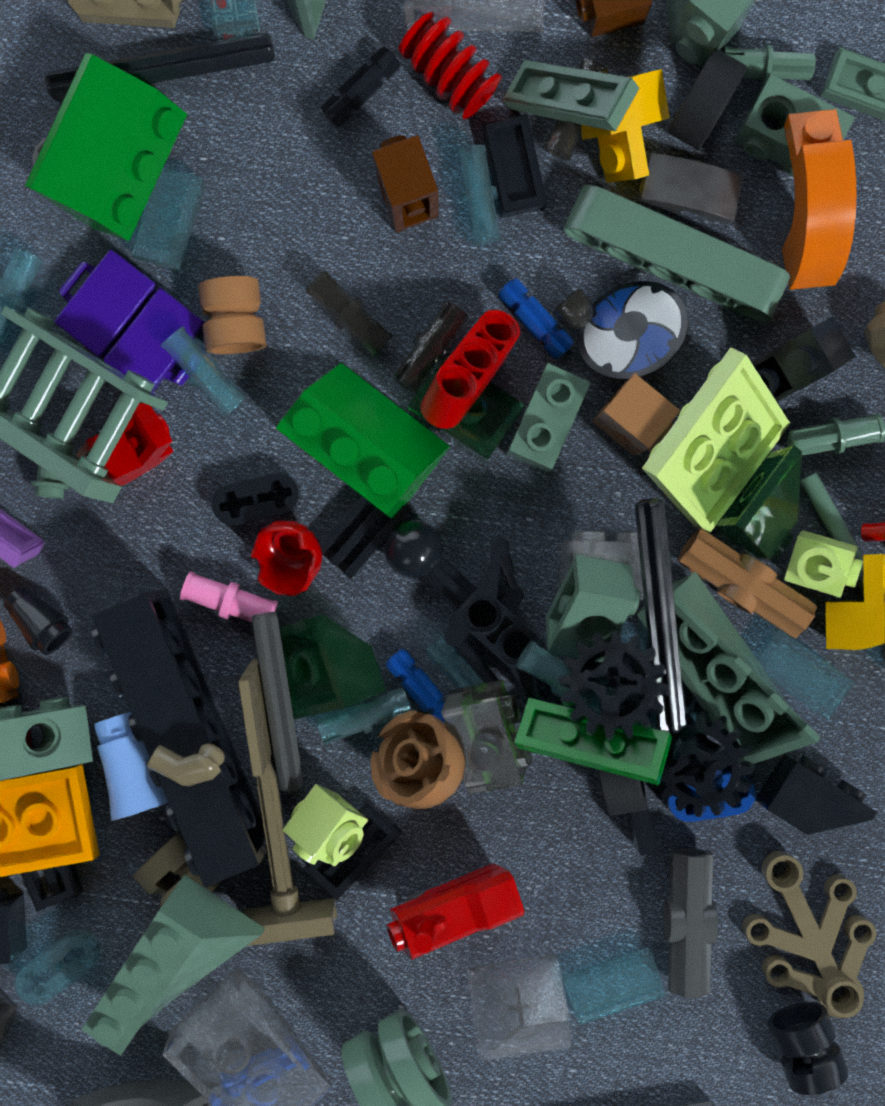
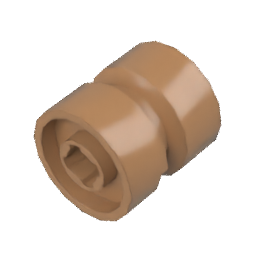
(232, 307)

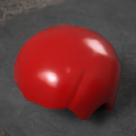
(287, 557)

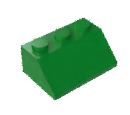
(106, 148)
(363, 438)

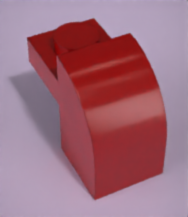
(140, 448)

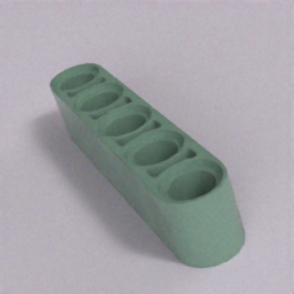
(676, 253)

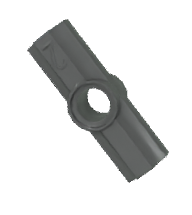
(690, 922)

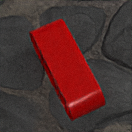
(469, 369)

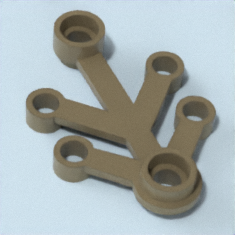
(815, 941)

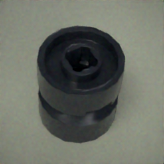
(808, 1048)

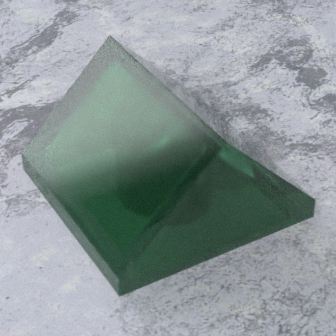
(482, 425)

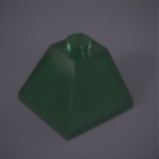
(766, 506)
(327, 667)

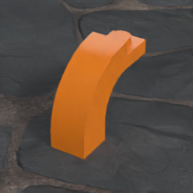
(823, 199)

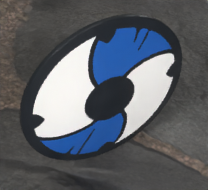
(634, 330)

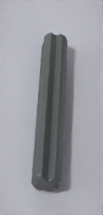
(277, 701)

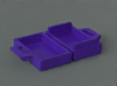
(113, 309)

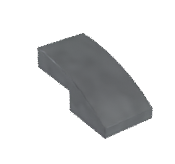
(690, 186)

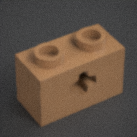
(636, 416)

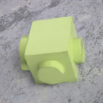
(823, 564)
(325, 827)

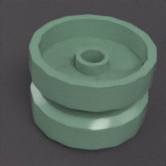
(395, 1065)

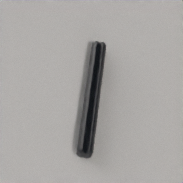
(179, 62)
(660, 608)

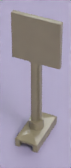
(287, 916)

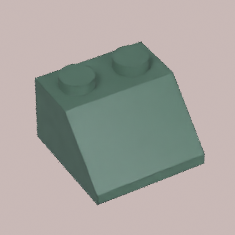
(703, 25)

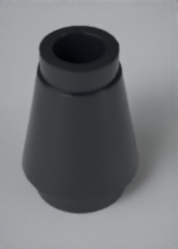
(38, 621)

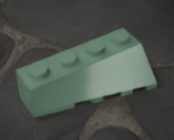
(729, 677)
(179, 948)

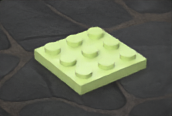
(717, 441)

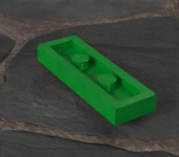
(551, 732)

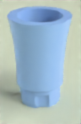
(126, 769)

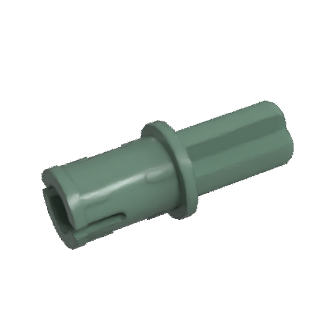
(765, 61)
(838, 434)

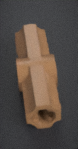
(747, 583)

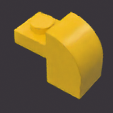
(623, 150)
(860, 622)

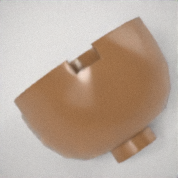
(417, 761)

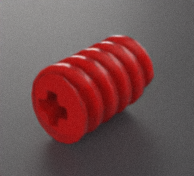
(448, 66)

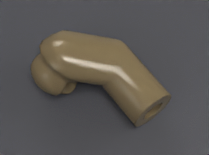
(188, 770)

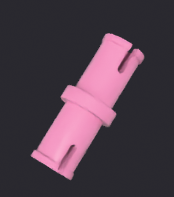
(224, 598)

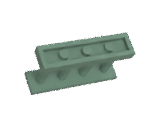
(55, 450)

